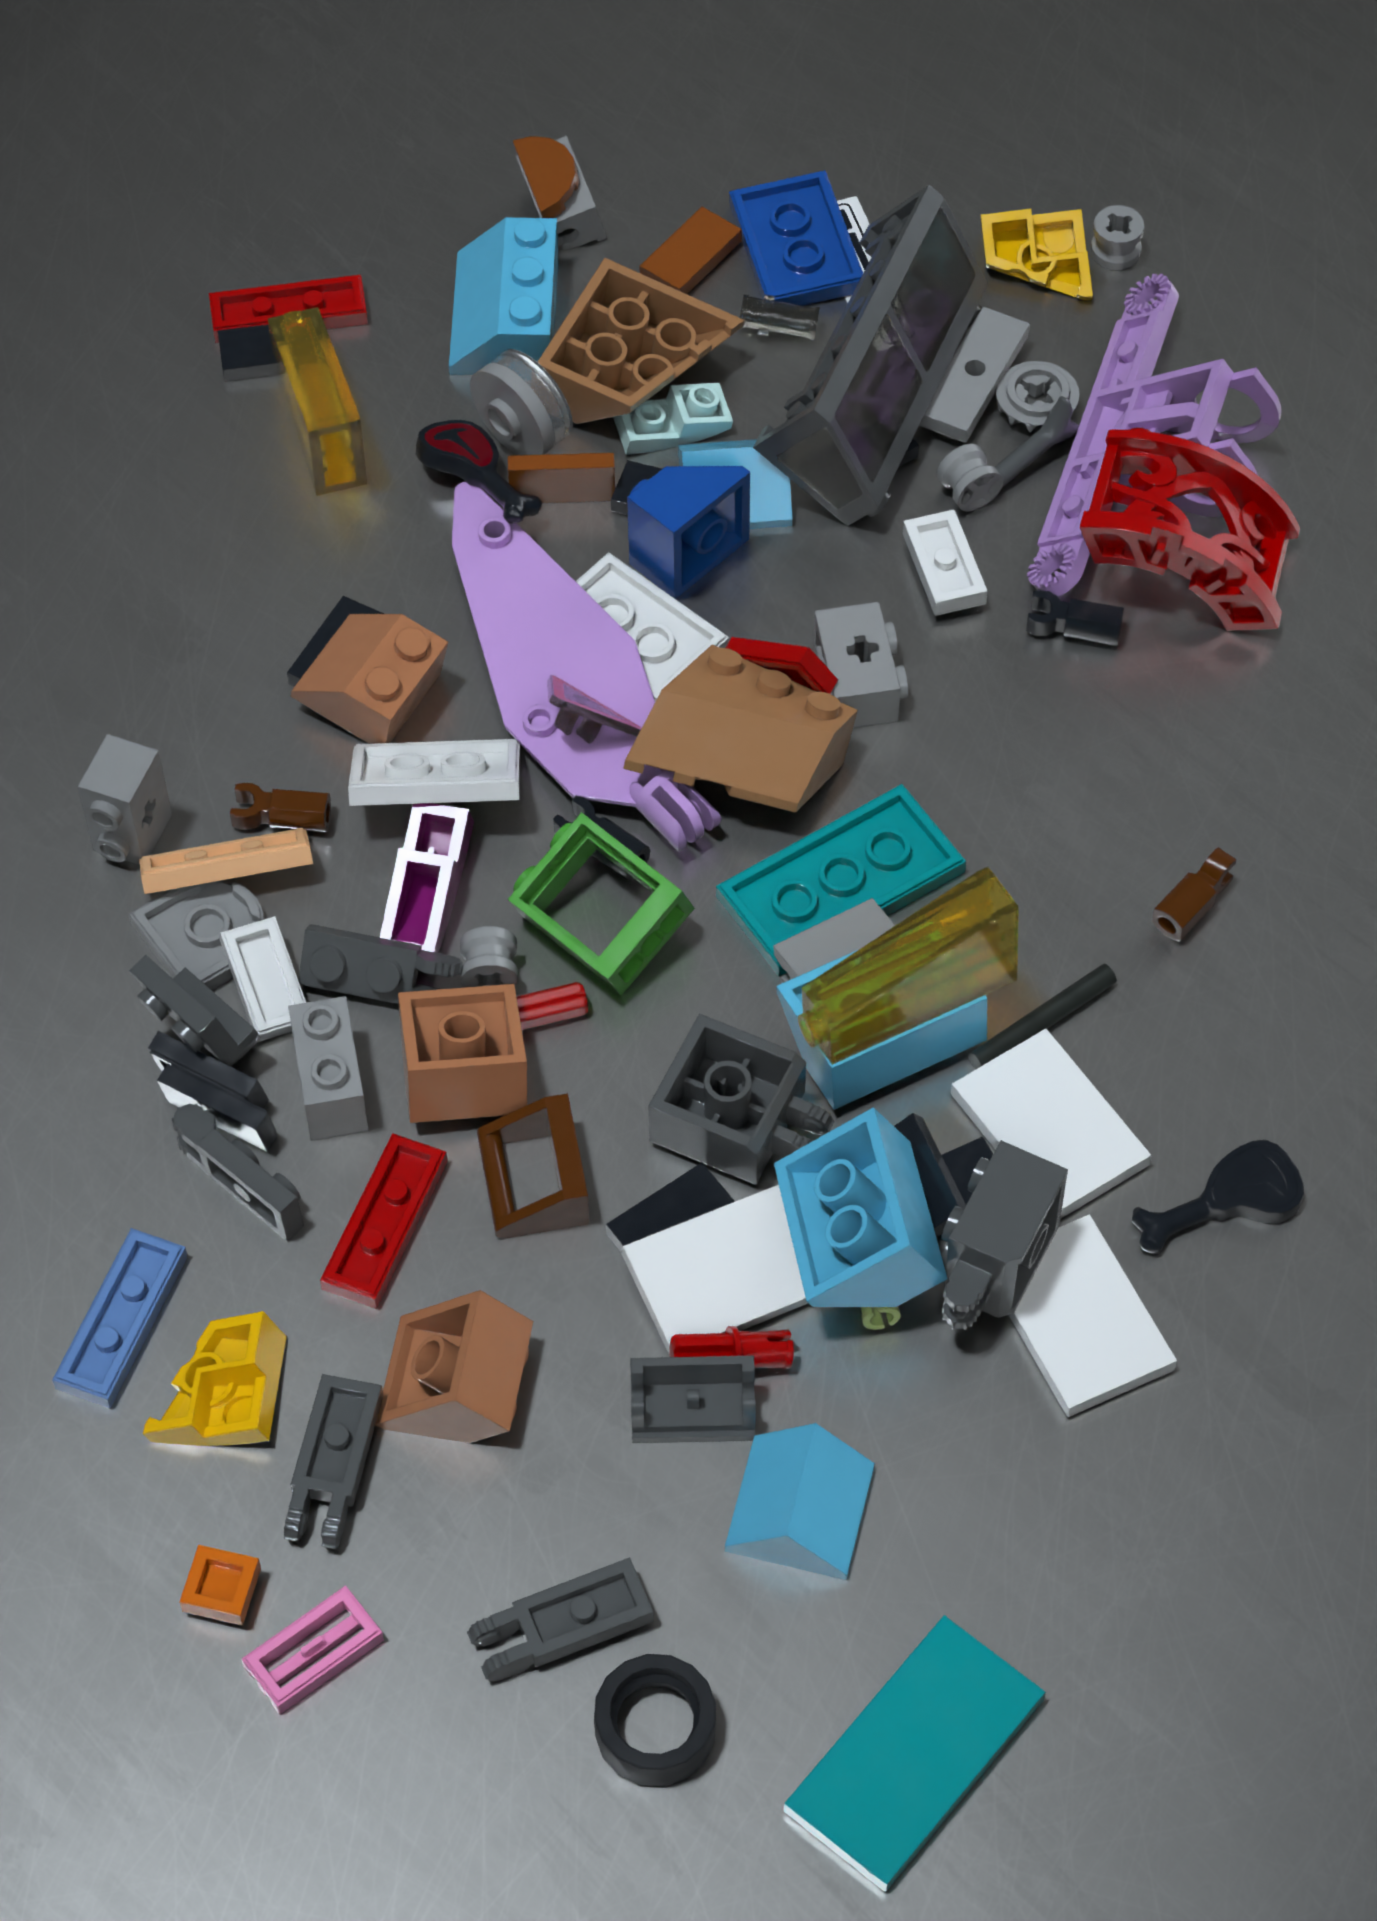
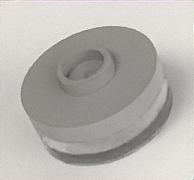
(521, 404)

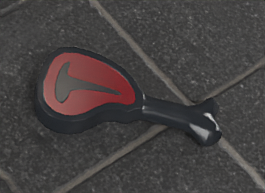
(472, 454)

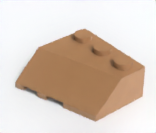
(629, 341)
(745, 731)

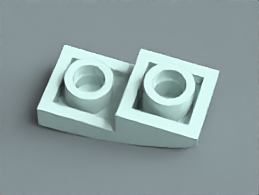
(682, 418)

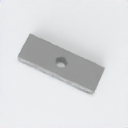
(975, 373)

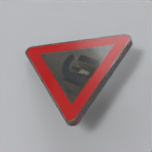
(595, 714)

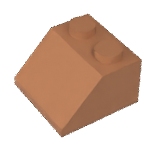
(373, 674)
(462, 1053)
(456, 1370)

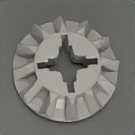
(1034, 379)

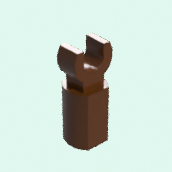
(281, 809)
(1193, 896)

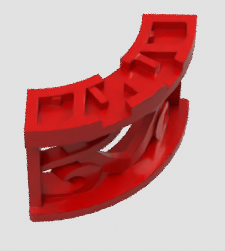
(1222, 570)

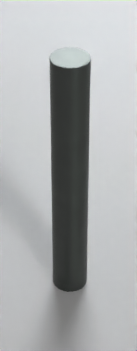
(1045, 1015)

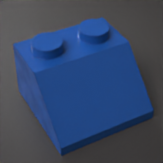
(687, 523)

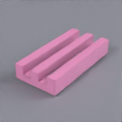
(326, 1668)

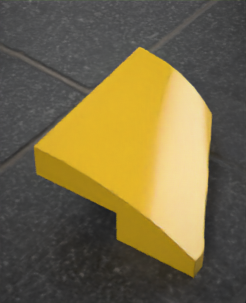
(1039, 249)
(226, 1386)

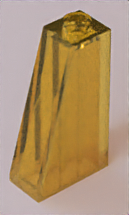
(319, 401)
(916, 970)

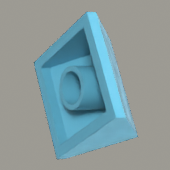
(768, 485)
(801, 1501)

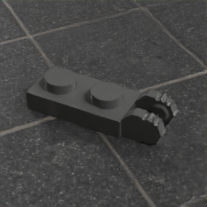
(368, 964)
(238, 1170)
(333, 1454)
(564, 1619)

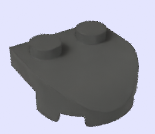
(198, 1012)

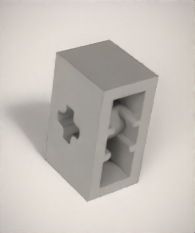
(859, 653)
(125, 800)
(328, 1068)

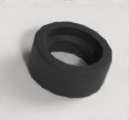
(662, 1672)

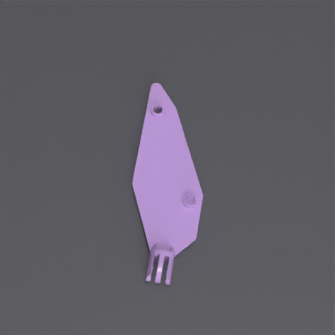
(545, 624)

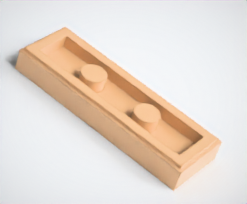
(225, 860)

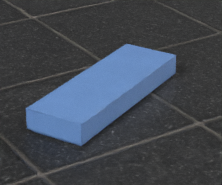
(120, 1318)

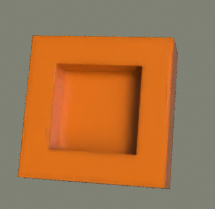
(220, 1585)

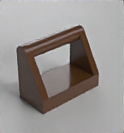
(560, 1210)

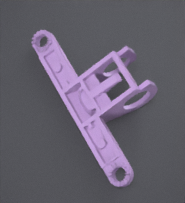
(1131, 398)

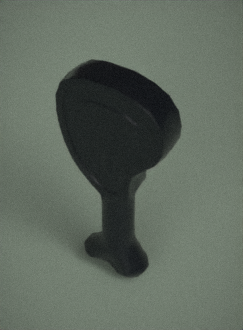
(1248, 1182)

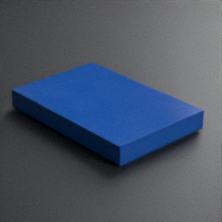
(797, 239)

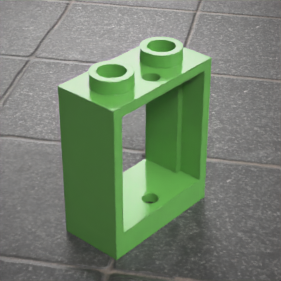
(642, 934)

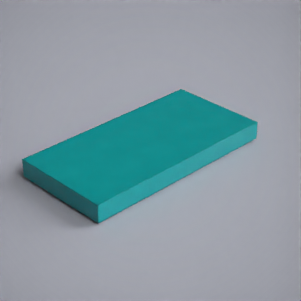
(874, 852)
(914, 1752)

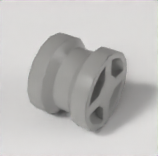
(1117, 237)
(969, 477)
(488, 957)

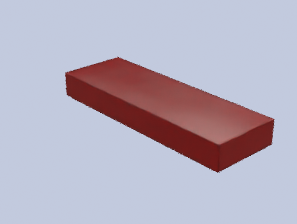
(338, 300)
(384, 1221)

